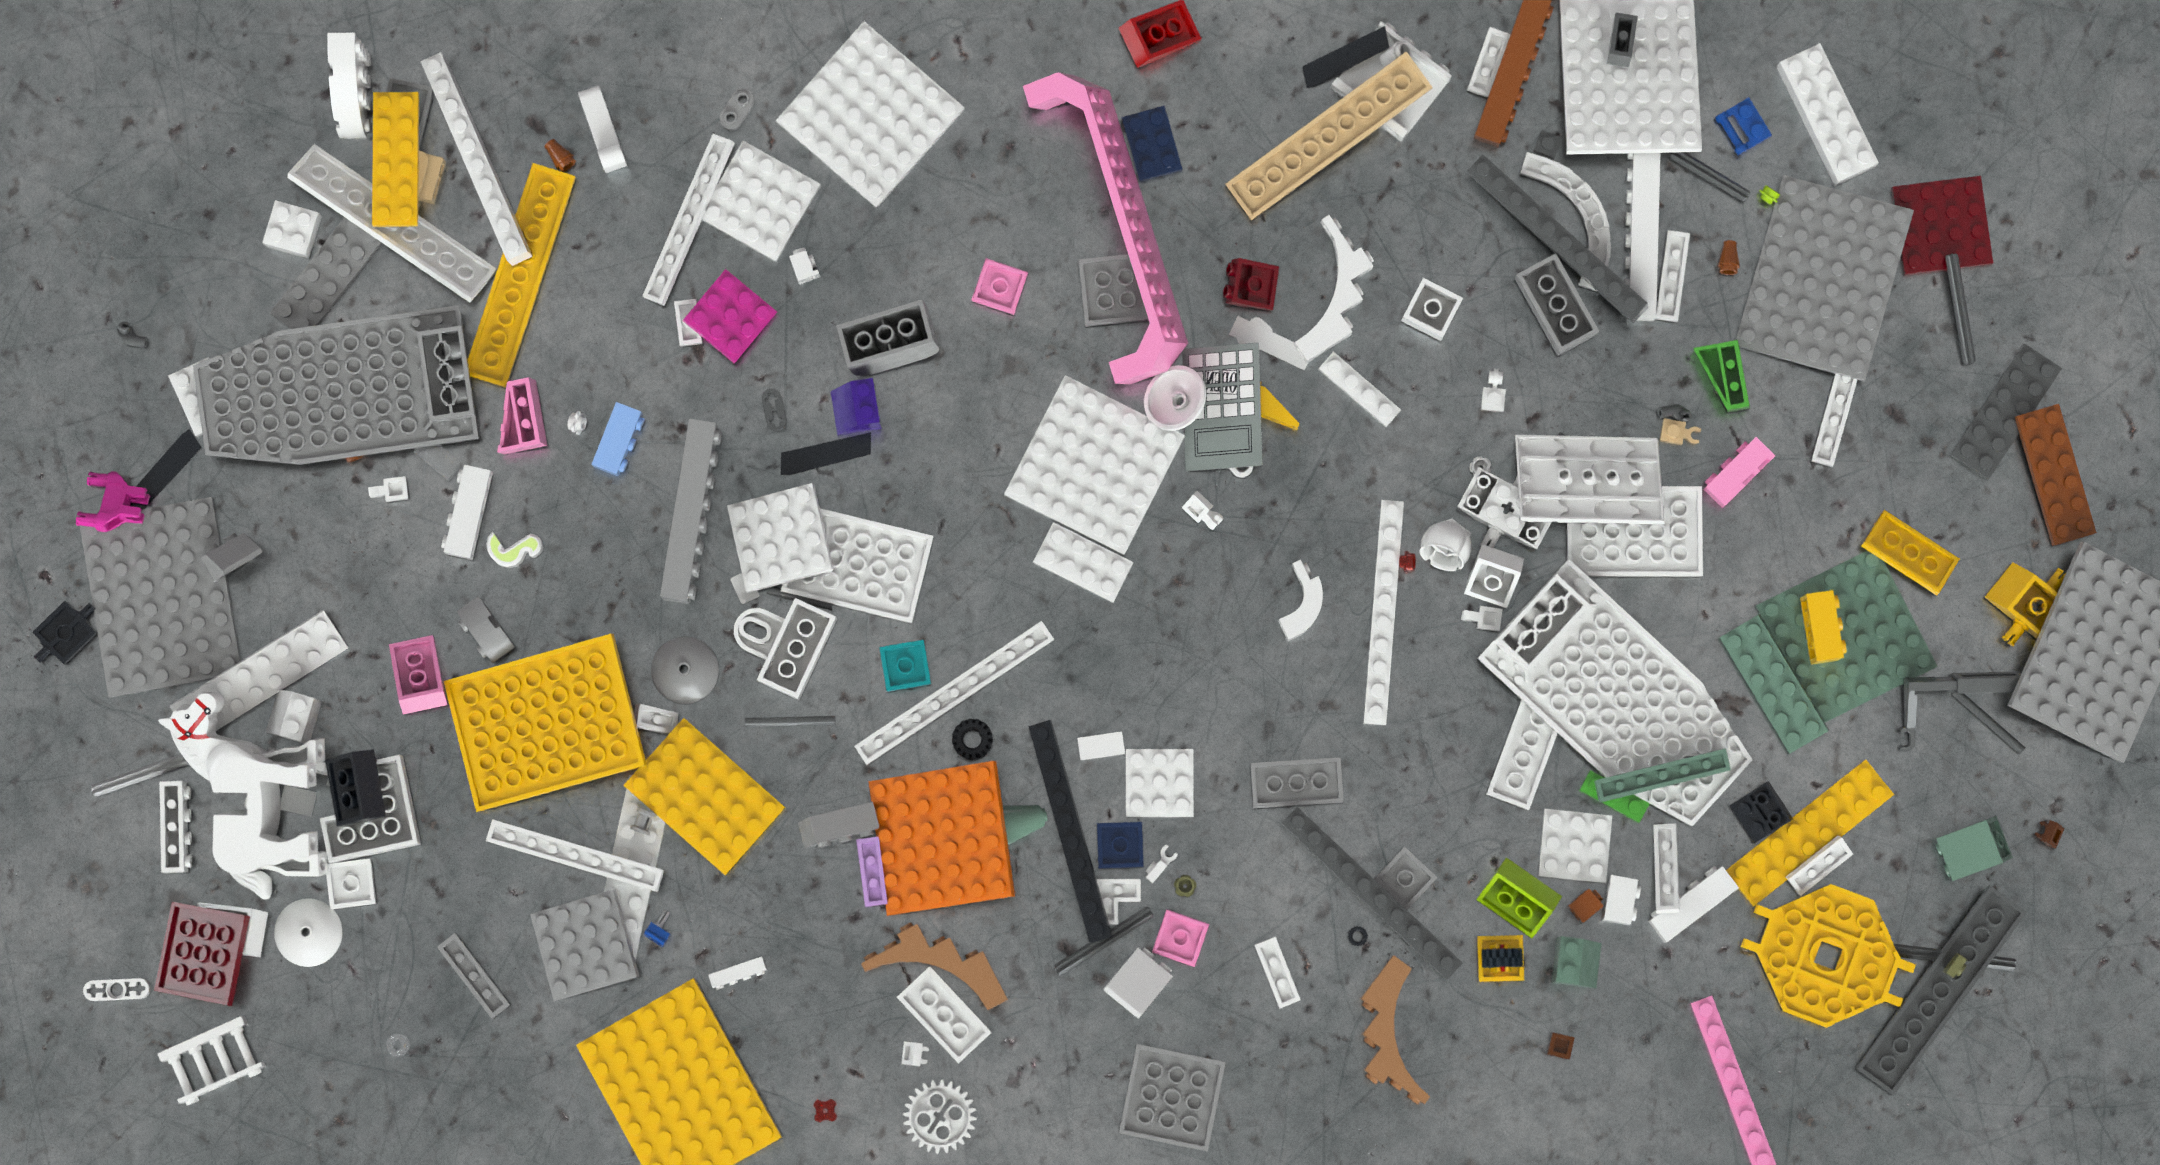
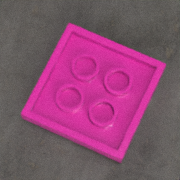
(729, 316)

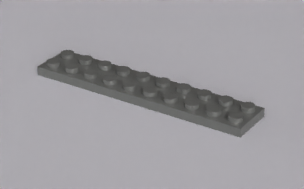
(1938, 994)

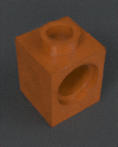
(1586, 905)

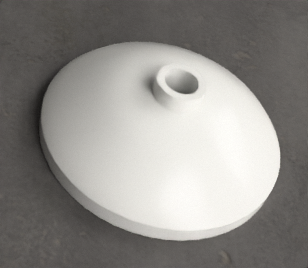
(1166, 393)
(324, 932)

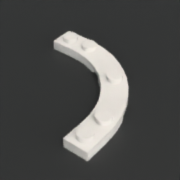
(1581, 196)

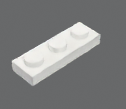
(1488, 62)
(1819, 865)
(1277, 972)

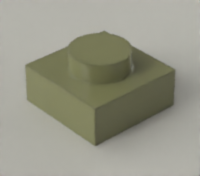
(1955, 966)

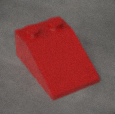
(1159, 33)

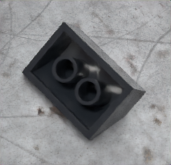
(355, 787)

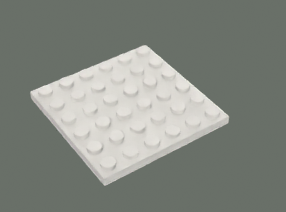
(870, 114)
(1094, 465)

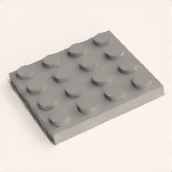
(584, 945)
(1172, 1097)

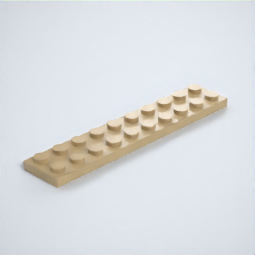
(1329, 136)

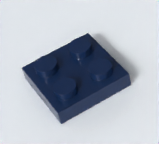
(1120, 845)

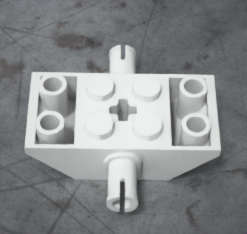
(1484, 502)

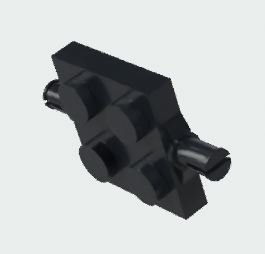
(64, 632)

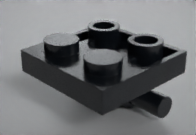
(1761, 811)

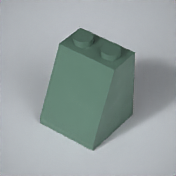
(1973, 848)
(1576, 962)

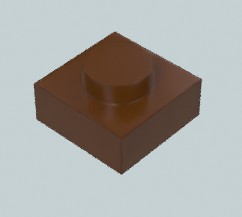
(1560, 1045)

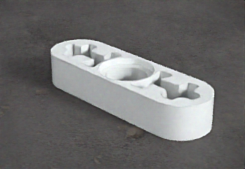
(133, 994)

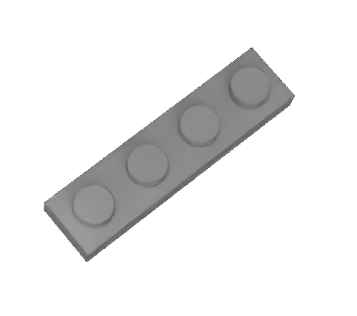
(473, 975)

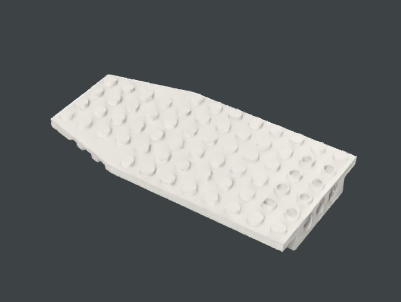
(1613, 690)

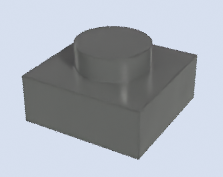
(1547, 144)

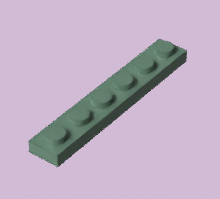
(1662, 775)

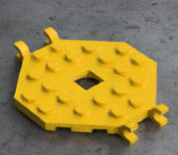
(1862, 970)

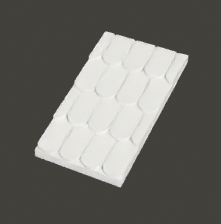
(1589, 479)

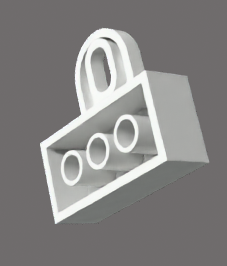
(789, 646)

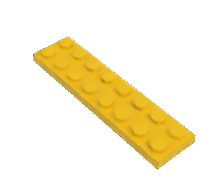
(1810, 830)

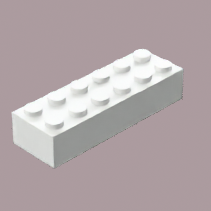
(1827, 114)

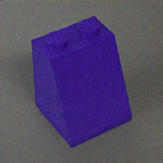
(856, 407)

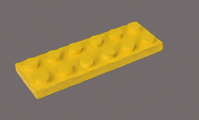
(395, 159)

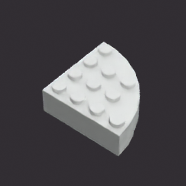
(349, 84)

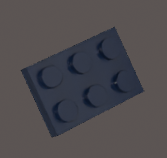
(1151, 143)

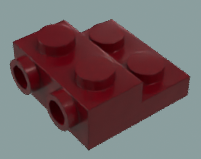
(1251, 284)

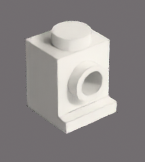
(803, 266)

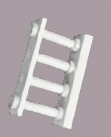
(214, 1037)

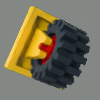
(1500, 958)

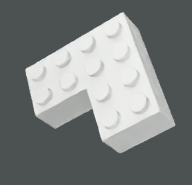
(383, 834)

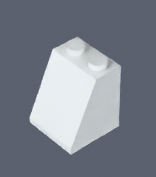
(293, 716)
(1138, 982)

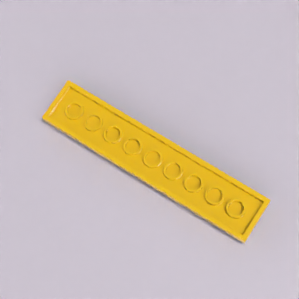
(518, 285)

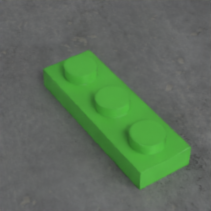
(1630, 806)

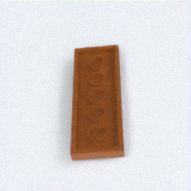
(2055, 474)

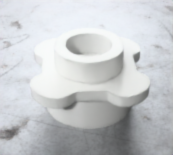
(577, 422)

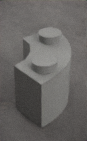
(485, 629)

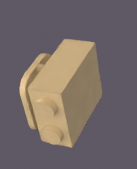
(430, 176)

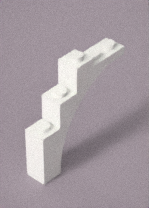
(1332, 326)

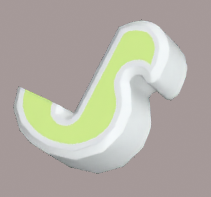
(516, 553)

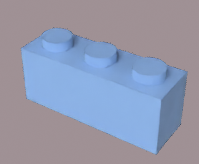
(618, 439)

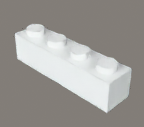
(737, 972)

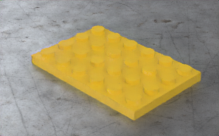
(704, 796)

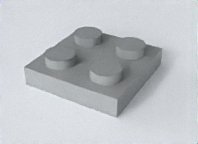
(1405, 878)

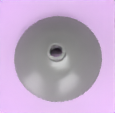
(688, 686)

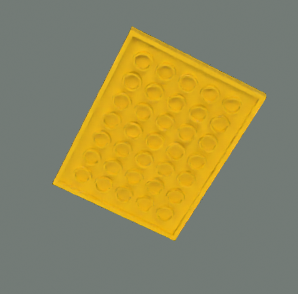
(545, 722)
(679, 1084)

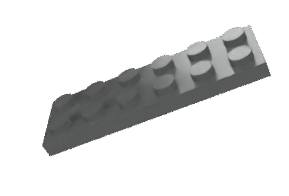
(1995, 423)

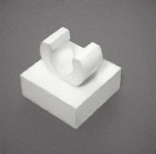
(912, 1053)

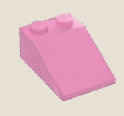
(417, 674)

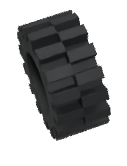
(962, 729)

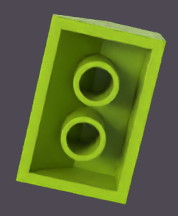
(1519, 898)

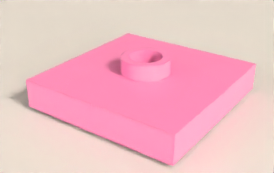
(999, 286)
(1180, 938)

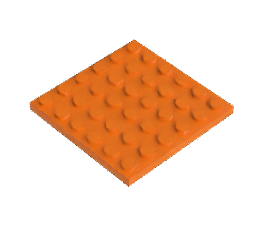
(942, 838)

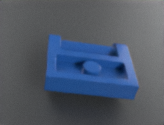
(1749, 123)

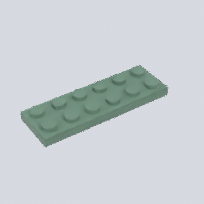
(1774, 683)

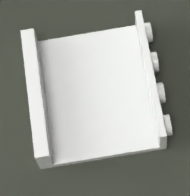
(1436, 75)

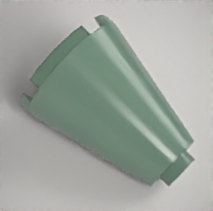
(1022, 820)

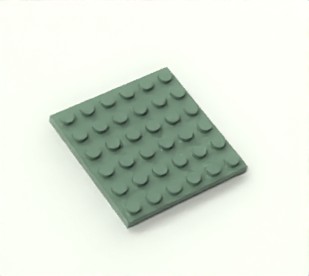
(1877, 631)

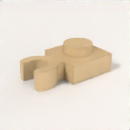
(1674, 432)

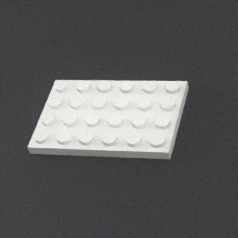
(1644, 549)
(874, 567)

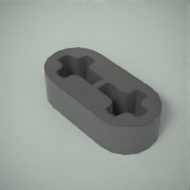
(768, 410)

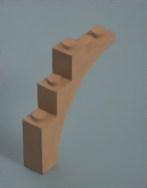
(914, 948)
(1387, 1062)

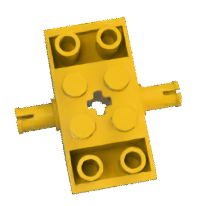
(2015, 595)

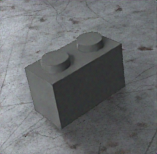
(1622, 39)

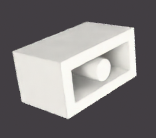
(1620, 900)

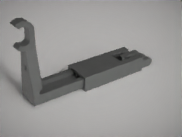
(1959, 682)

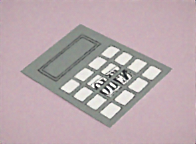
(1230, 422)

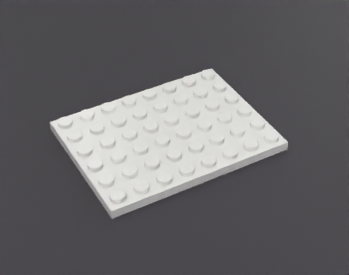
(1635, 107)

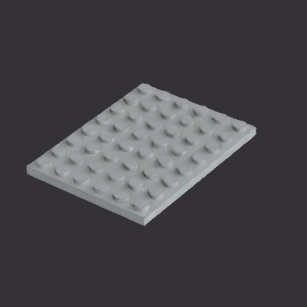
(1824, 278)
(156, 601)
(2095, 655)

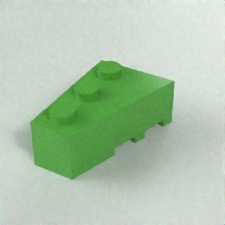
(1726, 373)

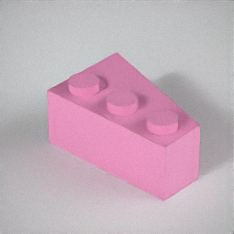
(1738, 471)

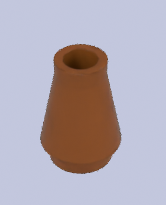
(560, 156)
(1729, 258)

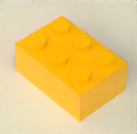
(1823, 627)

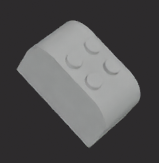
(888, 339)

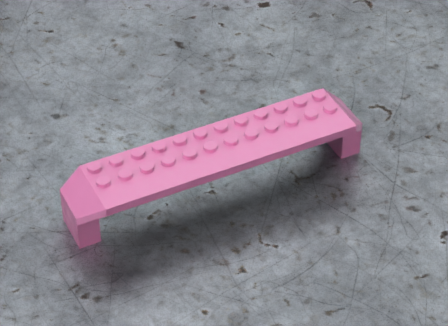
(1165, 333)

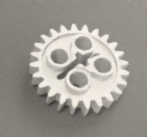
(957, 1128)

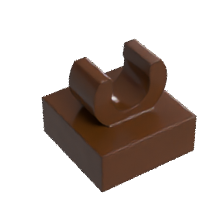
(2052, 833)

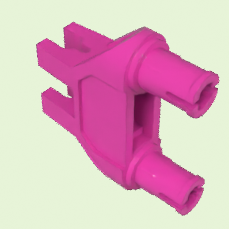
(115, 504)

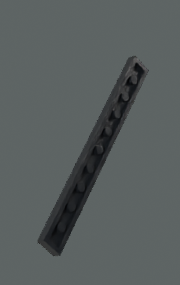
(1070, 831)

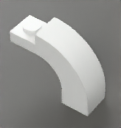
(1303, 618)

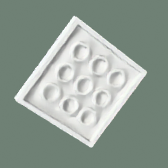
(760, 201)
(780, 537)

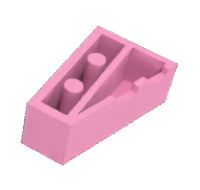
(522, 418)

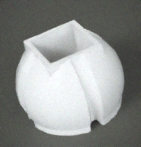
(1446, 545)

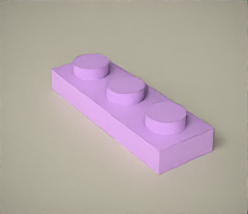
(871, 871)

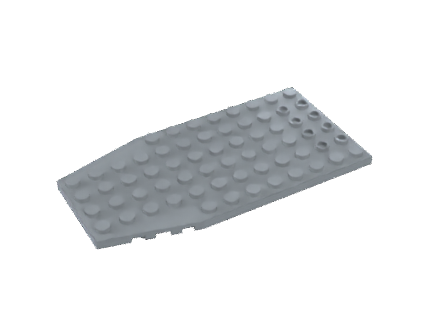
(340, 390)

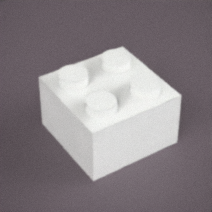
(292, 229)
(1432, 309)
(1494, 576)

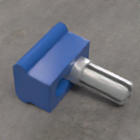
(656, 933)

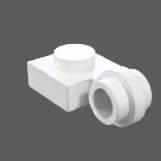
(1493, 398)

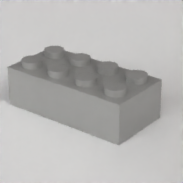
(1556, 304)

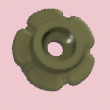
(1191, 885)

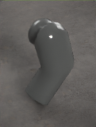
(128, 336)
(1675, 411)

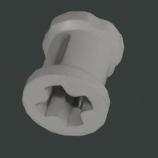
(643, 821)

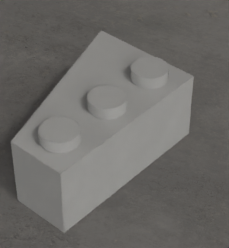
(838, 825)

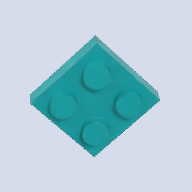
(905, 665)

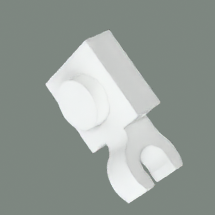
(393, 489)
(1200, 509)
(1487, 618)
(1156, 869)

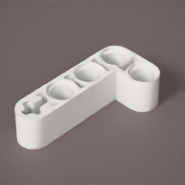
(602, 129)

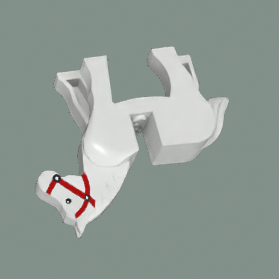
(248, 838)

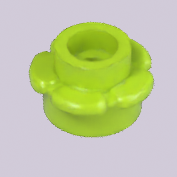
(1769, 195)

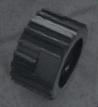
(1350, 936)

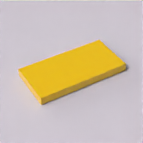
(1910, 552)

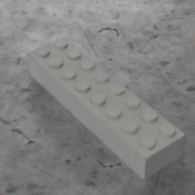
(690, 510)

